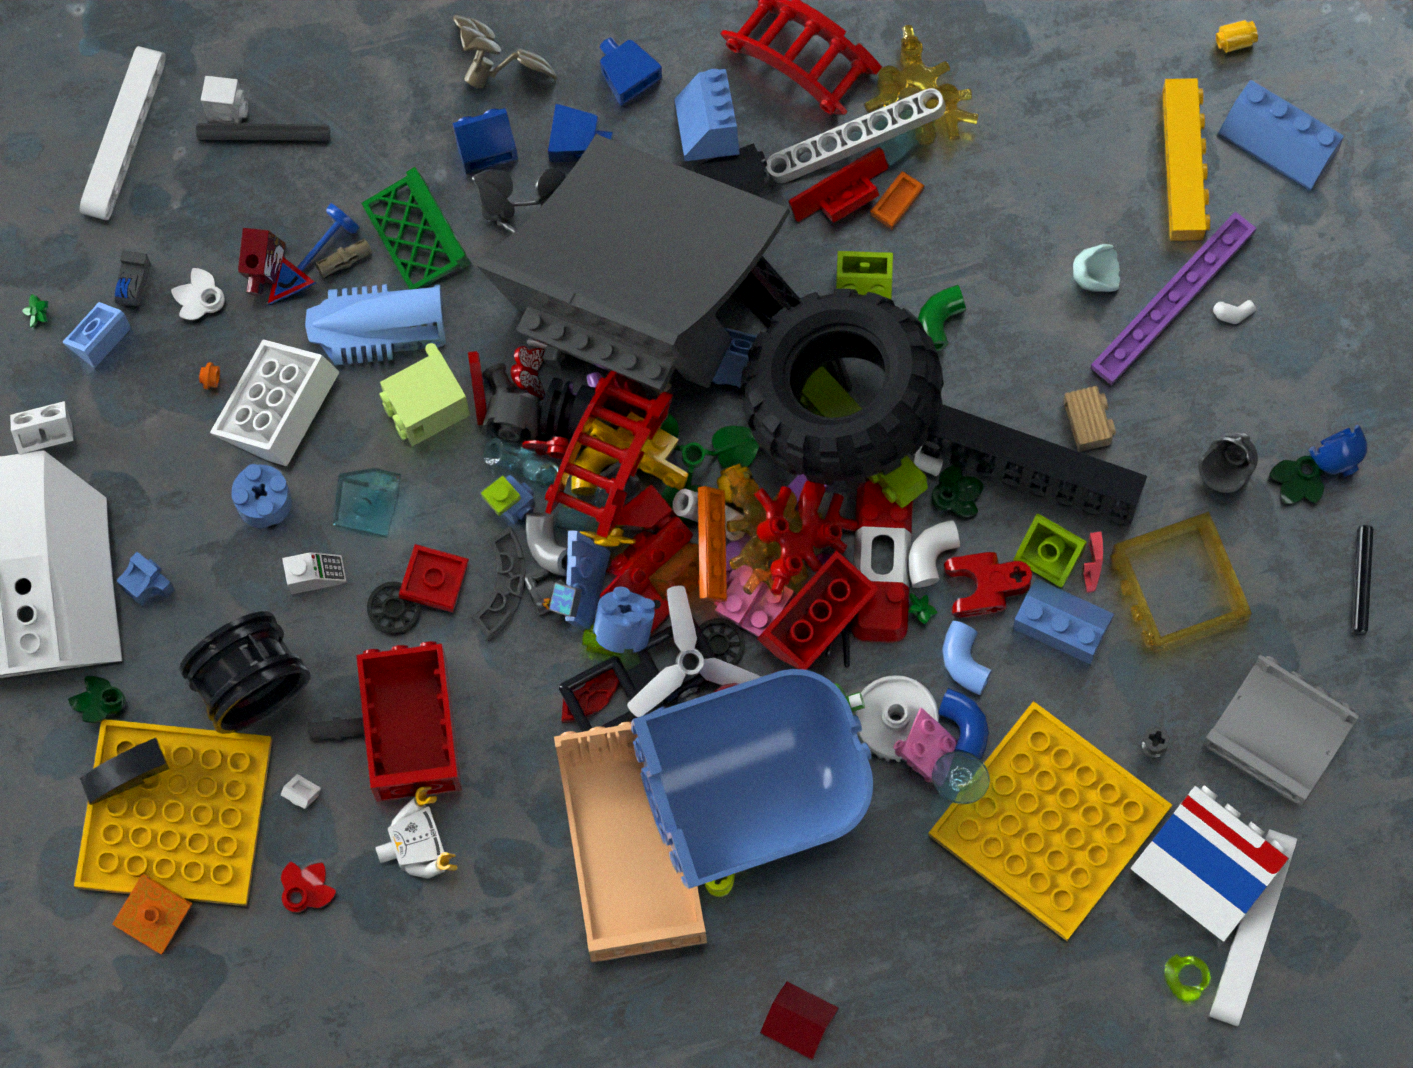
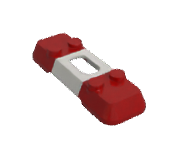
(886, 612)

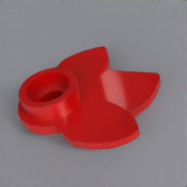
(554, 448)
(308, 884)

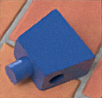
(628, 69)
(572, 134)

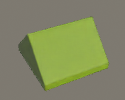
(1050, 550)

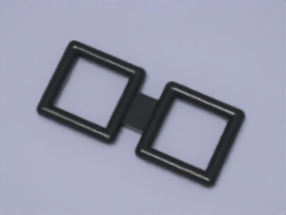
(633, 679)

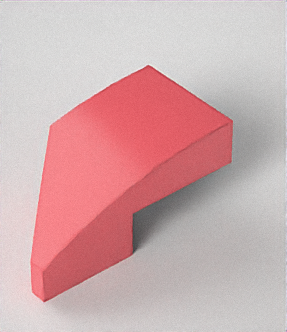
(1092, 570)

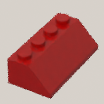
(818, 612)

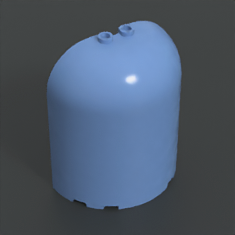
(753, 773)

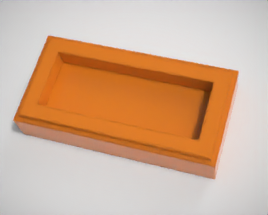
(897, 200)

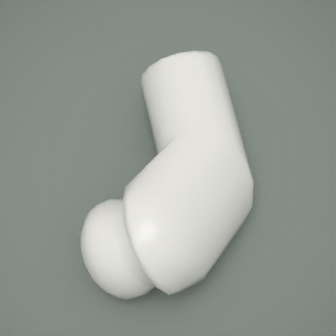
(1232, 313)

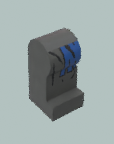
(132, 278)

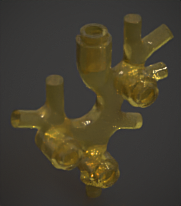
(921, 77)
(755, 552)

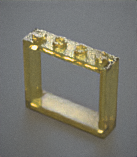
(1140, 611)

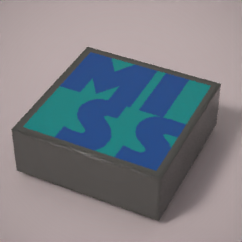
(565, 599)

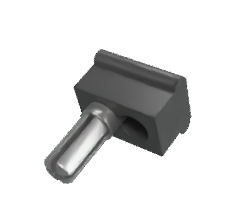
(551, 356)

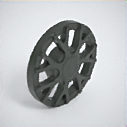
(393, 609)

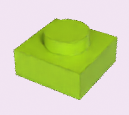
(501, 495)

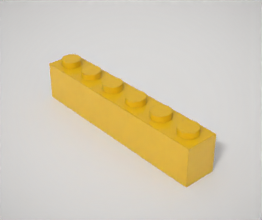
(1184, 159)

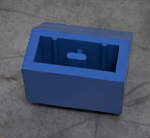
(485, 140)

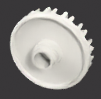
(892, 697)

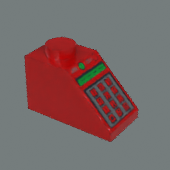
(646, 512)

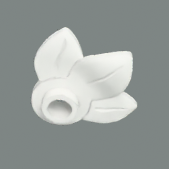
(195, 295)

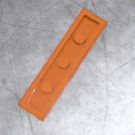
(712, 544)

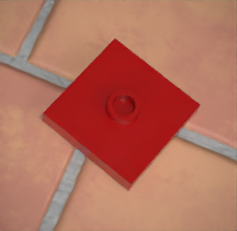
(433, 578)

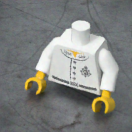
(416, 840)

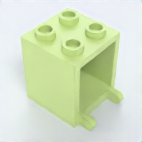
(424, 398)

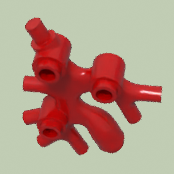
(814, 531)

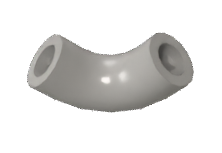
(544, 544)

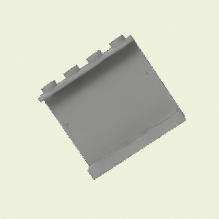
(1281, 729)

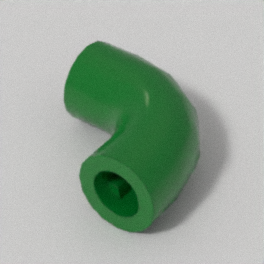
(937, 310)

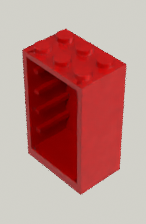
(408, 721)

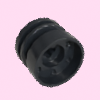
(563, 408)

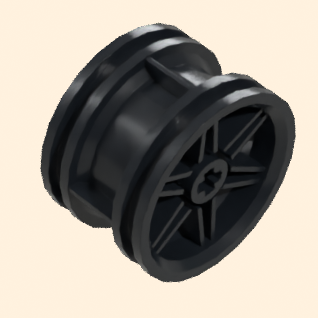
(244, 672)

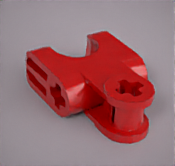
(992, 580)

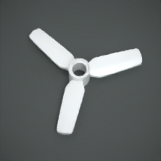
(685, 639)

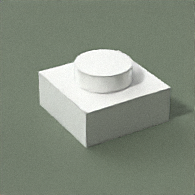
(300, 791)

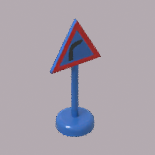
(290, 277)

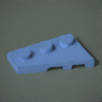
(585, 571)

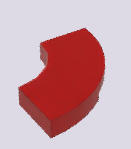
(477, 385)
(593, 696)

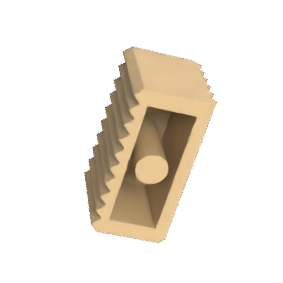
(1088, 418)

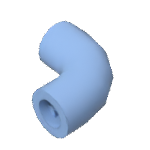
(959, 660)

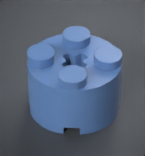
(255, 482)
(623, 620)

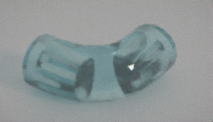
(520, 462)
(573, 520)

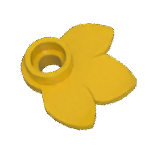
(614, 539)

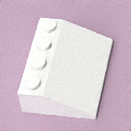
(275, 401)

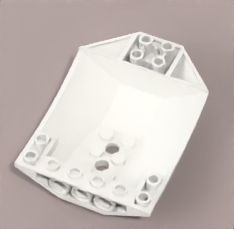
(60, 542)

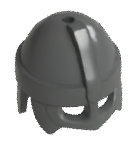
(1228, 462)

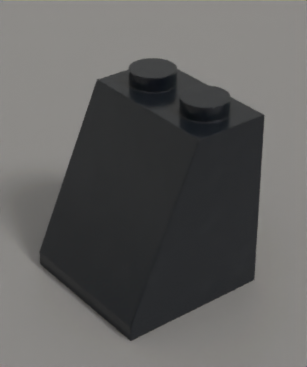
(740, 171)

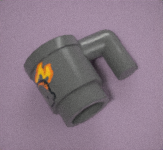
(541, 594)

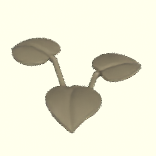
(480, 37)

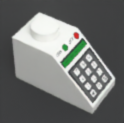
(313, 571)

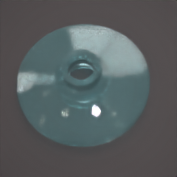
(964, 768)

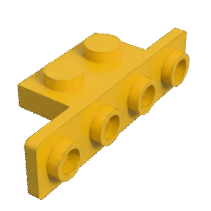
(655, 450)

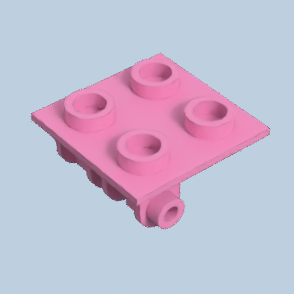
(925, 744)

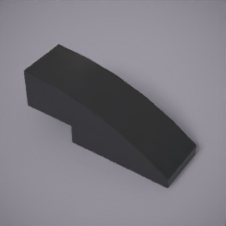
(124, 771)

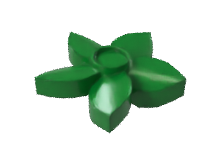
(36, 309)
(921, 608)

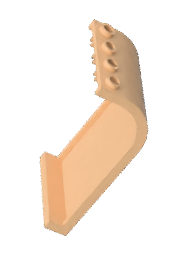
(623, 869)

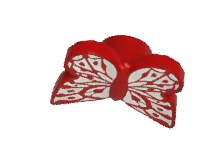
(525, 371)

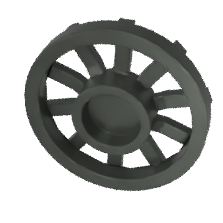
(720, 642)

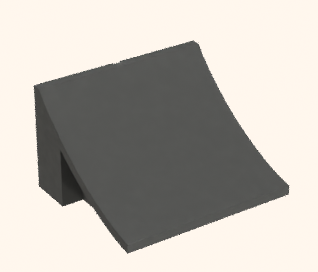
(634, 264)

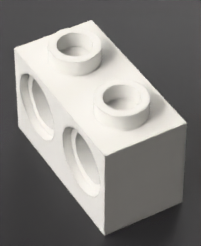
(223, 100)
(41, 427)

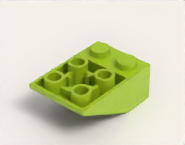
(865, 272)

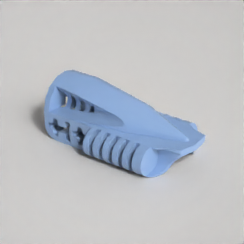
(376, 322)

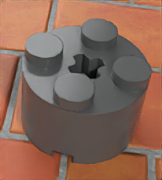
(512, 417)

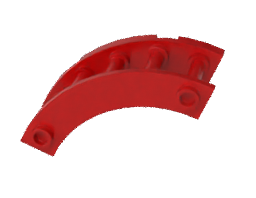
(815, 24)
(629, 458)

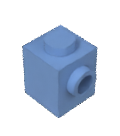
(522, 507)

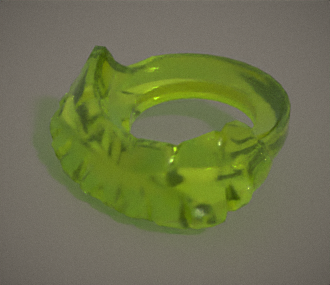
(1185, 992)

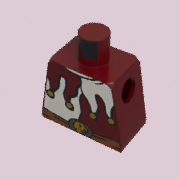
(260, 259)

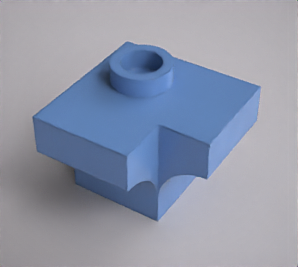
(144, 580)

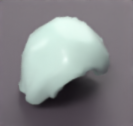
(1097, 269)

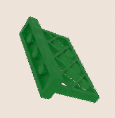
(432, 214)

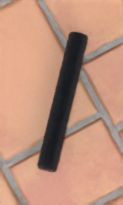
(1362, 579)

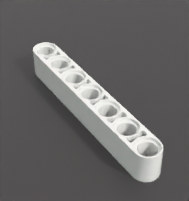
(122, 133)
(869, 138)
(1249, 944)

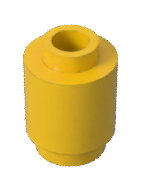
(1236, 35)

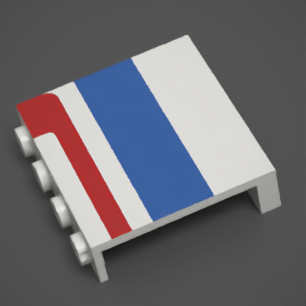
(1210, 862)

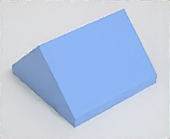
(98, 333)

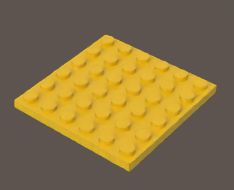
(1052, 821)
(182, 826)

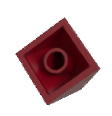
(798, 1020)

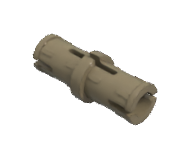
(343, 258)

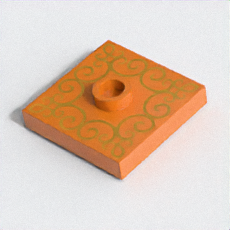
(152, 914)

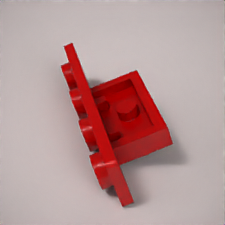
(842, 190)
(646, 556)

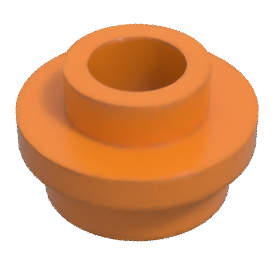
(209, 376)

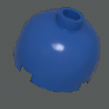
(1341, 452)

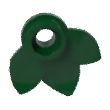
(1296, 483)
(959, 489)
(96, 699)

